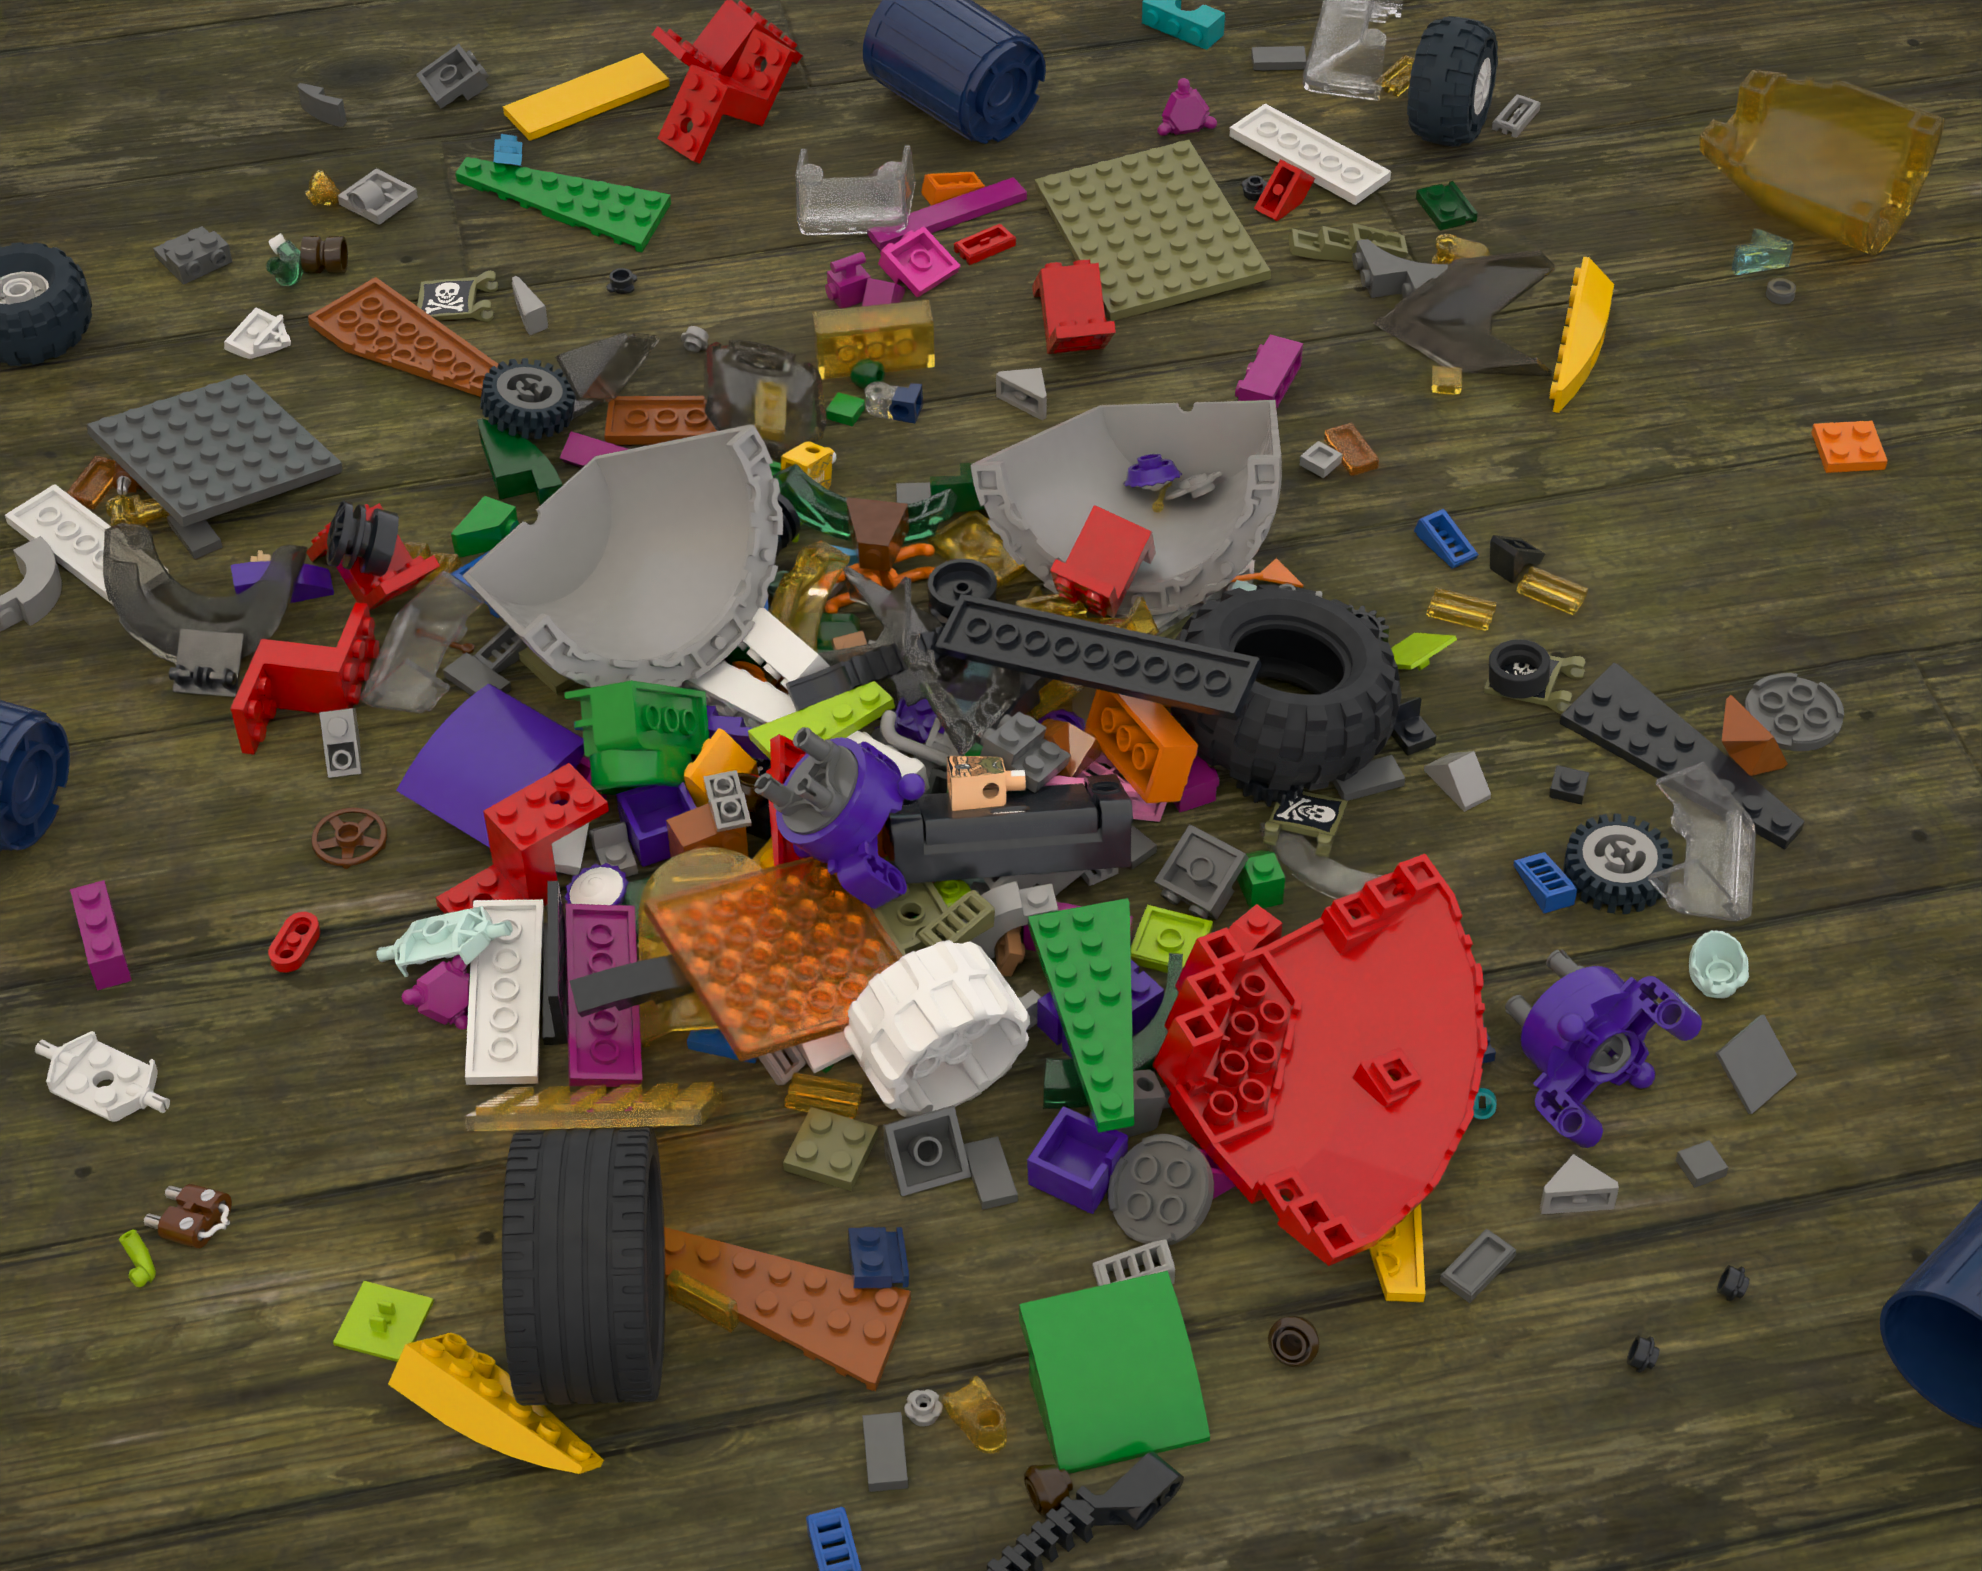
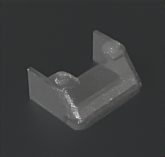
(854, 203)
(409, 660)
(1719, 848)

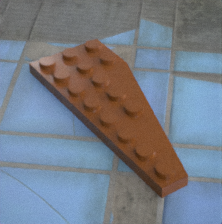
(397, 333)

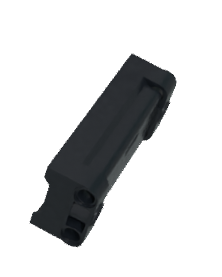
(1032, 834)

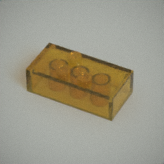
(888, 333)

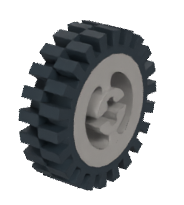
(1624, 849)

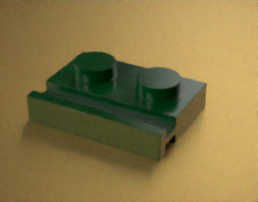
(1446, 205)

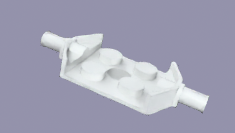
(86, 1062)

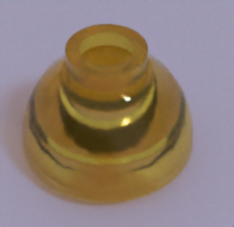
(322, 189)

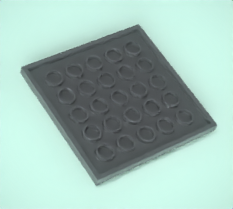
(214, 449)

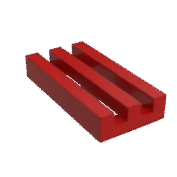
(985, 244)

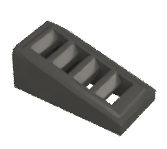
(497, 643)

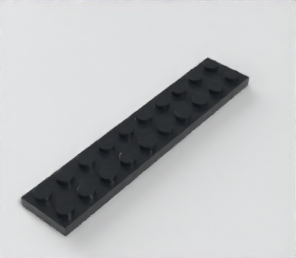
(1099, 656)

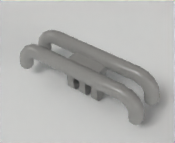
(935, 750)

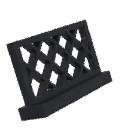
(554, 971)

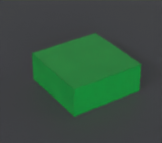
(845, 409)

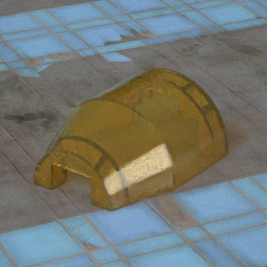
(1826, 156)

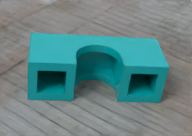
(1198, 27)

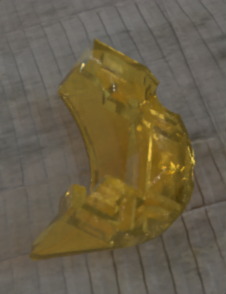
(806, 588)

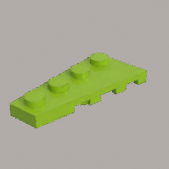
(830, 718)

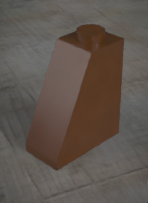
(877, 531)

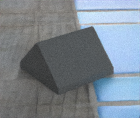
(925, 1151)

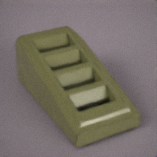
(972, 908)

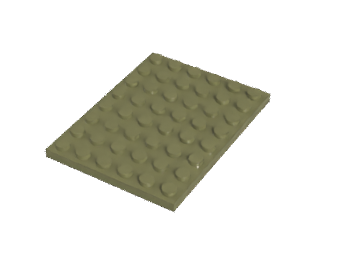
(1153, 229)

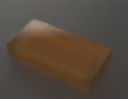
(1356, 453)
(93, 482)

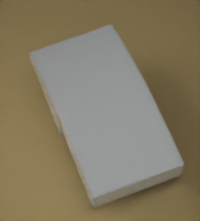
(727, 801)

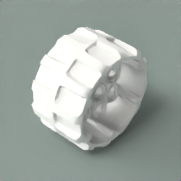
(936, 1028)

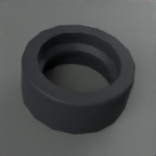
(1519, 652)

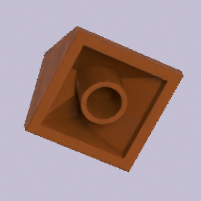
(1749, 741)
(1081, 745)

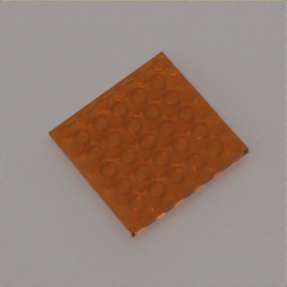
(774, 952)

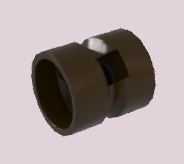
(326, 254)

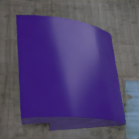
(484, 756)

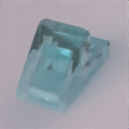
(1764, 253)

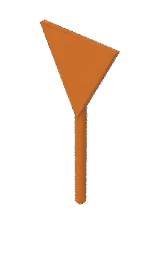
(1274, 572)

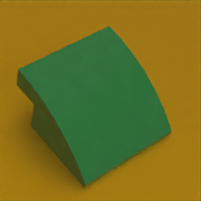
(1113, 1372)

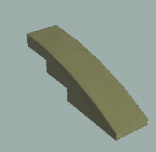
(1340, 244)

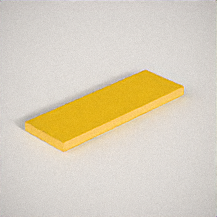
(586, 96)

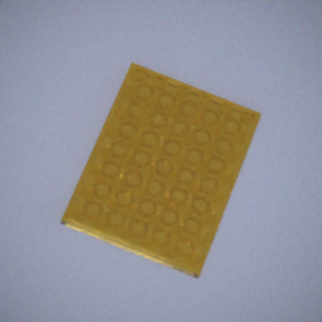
(596, 1107)

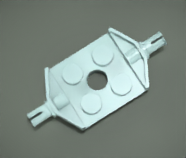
(445, 936)

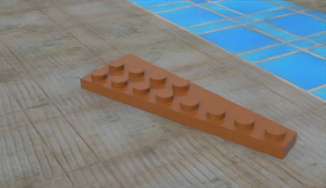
(798, 1303)

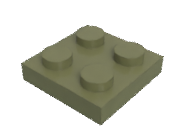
(830, 1148)

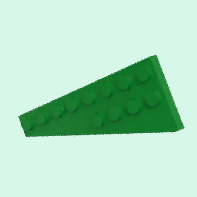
(602, 207)
(1089, 978)

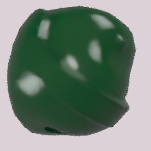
(866, 372)

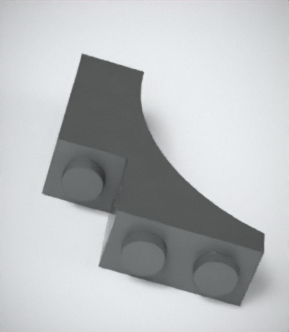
(1388, 274)

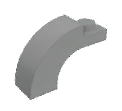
(1012, 910)

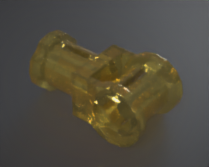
(134, 510)

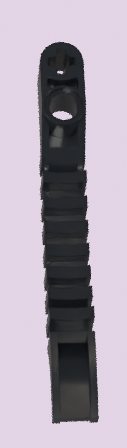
(857, 672)
(1128, 1502)

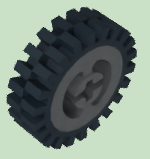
(527, 398)

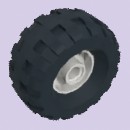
(1452, 81)
(41, 303)

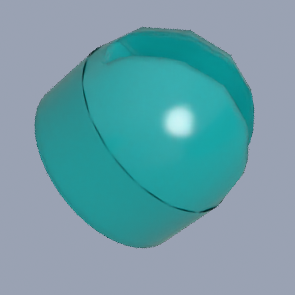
(1491, 1103)

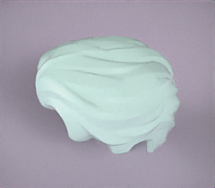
(1718, 964)

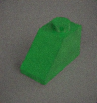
(484, 527)
(1262, 880)

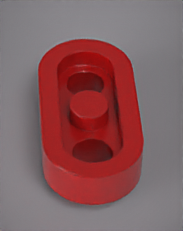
(289, 947)

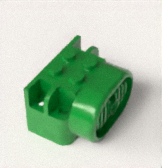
(640, 733)

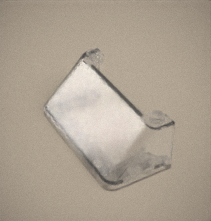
(1345, 53)

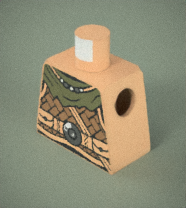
(980, 782)

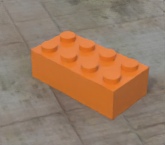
(1143, 744)

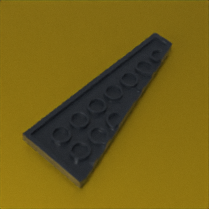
(1647, 733)

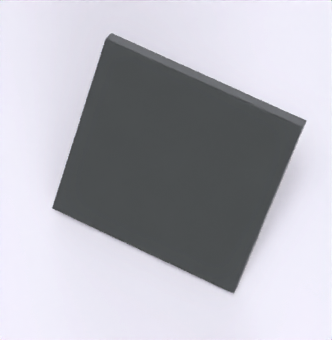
(1756, 1064)

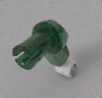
(288, 267)

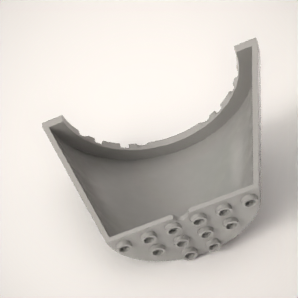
(1050, 482)
(643, 561)

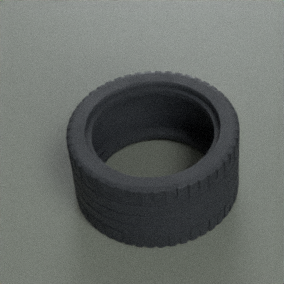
(584, 1266)

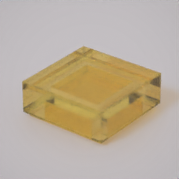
(1446, 380)

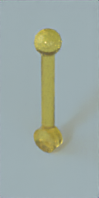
(1158, 505)

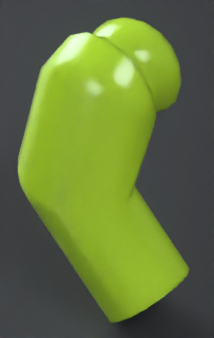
(140, 1257)

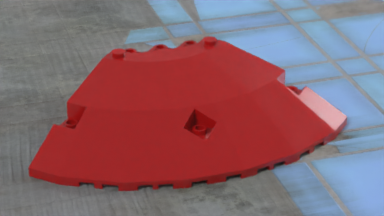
(1292, 1052)

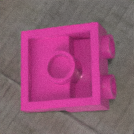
(918, 261)

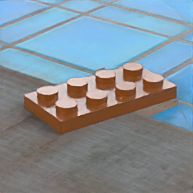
(655, 419)

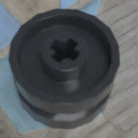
(958, 578)

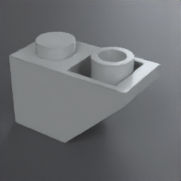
(341, 742)

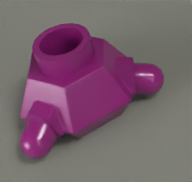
(1185, 112)
(442, 993)

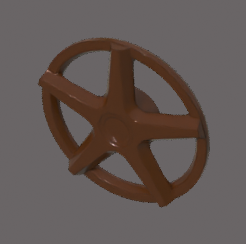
(348, 836)

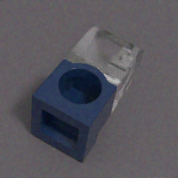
(894, 401)

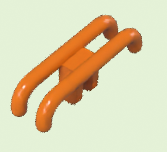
(886, 579)

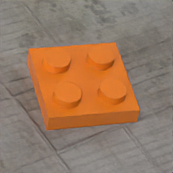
(1849, 446)

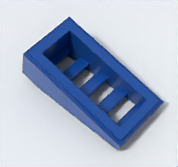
(1442, 521)
(1547, 899)
(829, 1528)

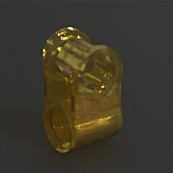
(1458, 249)
(974, 1410)

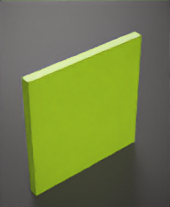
(1418, 648)
(383, 1321)

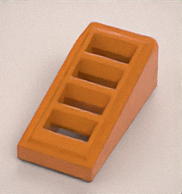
(946, 186)

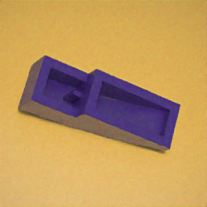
(312, 584)

